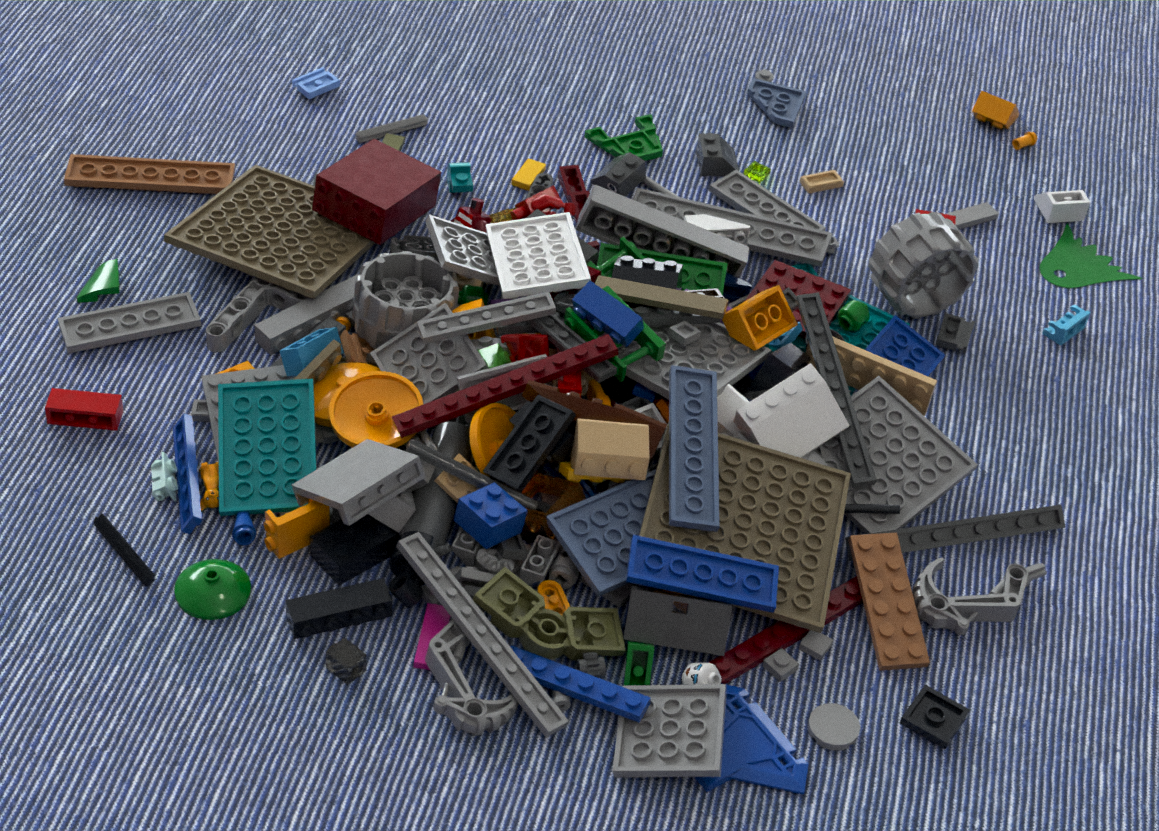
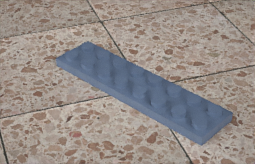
(693, 449)

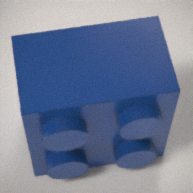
(490, 515)

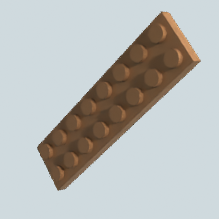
(148, 174)

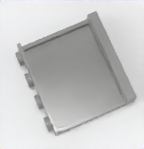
(360, 479)

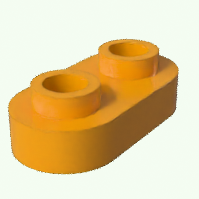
(557, 599)

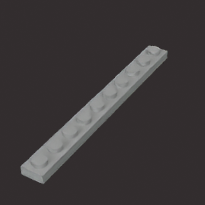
(483, 635)

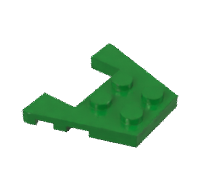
(641, 143)

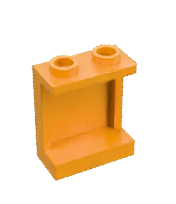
(294, 529)

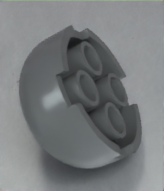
(416, 244)

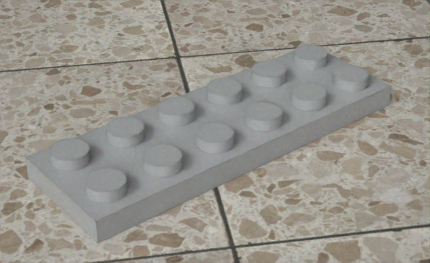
(754, 199)
(128, 322)

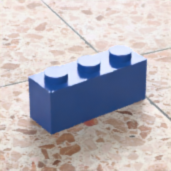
(607, 314)

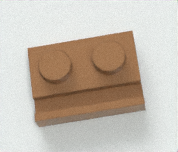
(355, 348)

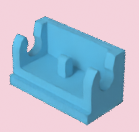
(1067, 326)

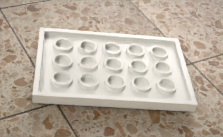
(537, 255)

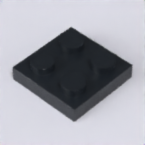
(935, 716)

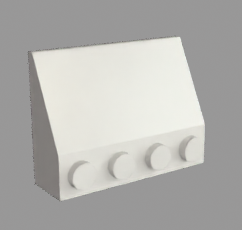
(793, 415)

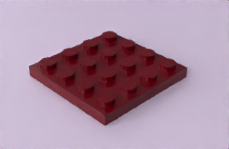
(801, 282)

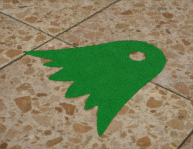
(1079, 264)

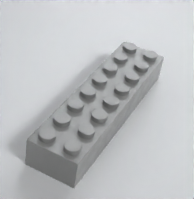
(612, 216)

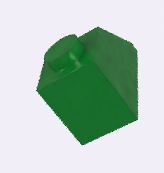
(638, 663)

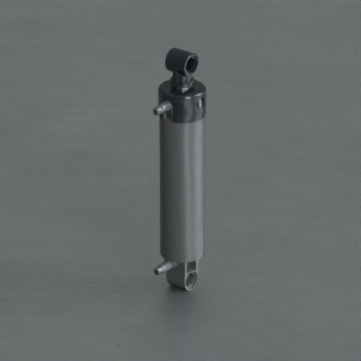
(432, 513)

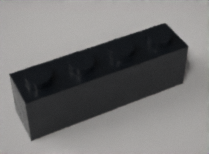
(338, 608)

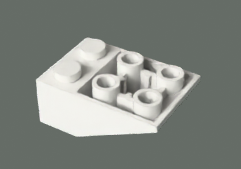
(726, 228)

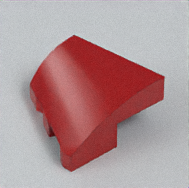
(526, 345)

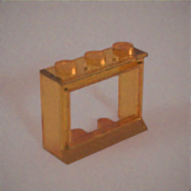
(569, 494)

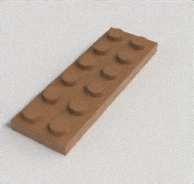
(888, 601)

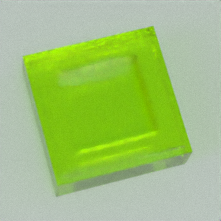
(757, 171)

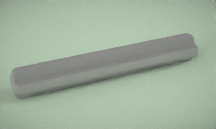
(391, 128)

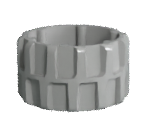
(923, 265)
(397, 293)

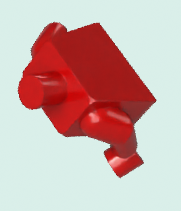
(543, 201)

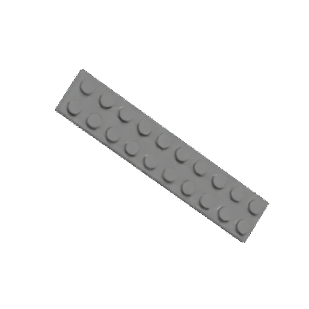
(765, 235)

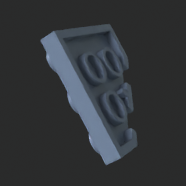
(777, 101)

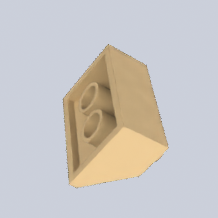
(610, 449)

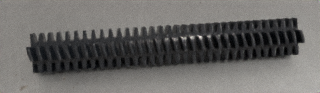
(124, 550)

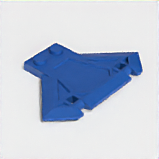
(755, 748)

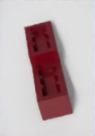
(573, 187)

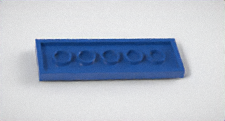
(702, 573)

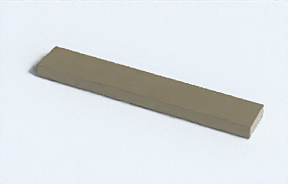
(665, 297)

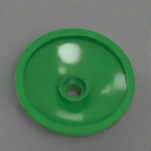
(212, 589)

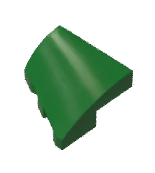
(103, 281)

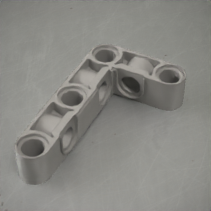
(245, 309)

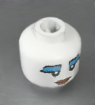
(701, 673)

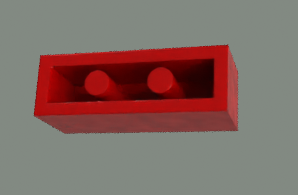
(84, 409)

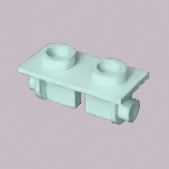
(164, 478)

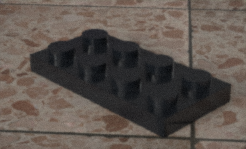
(529, 443)

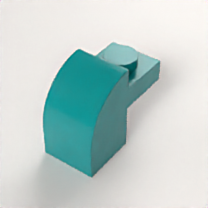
(459, 177)

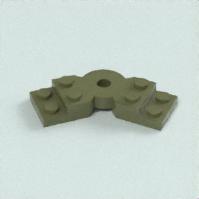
(521, 614)

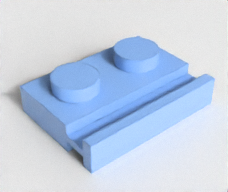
(316, 83)

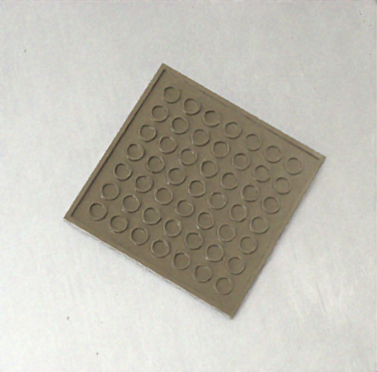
(270, 232)
(771, 513)

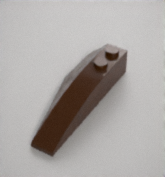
(596, 411)

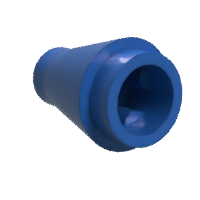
(244, 529)

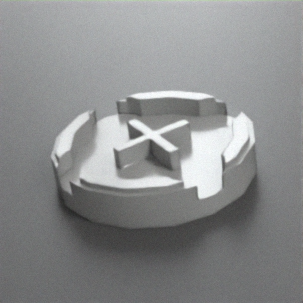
(833, 726)

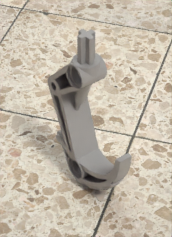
(958, 611)
(457, 698)

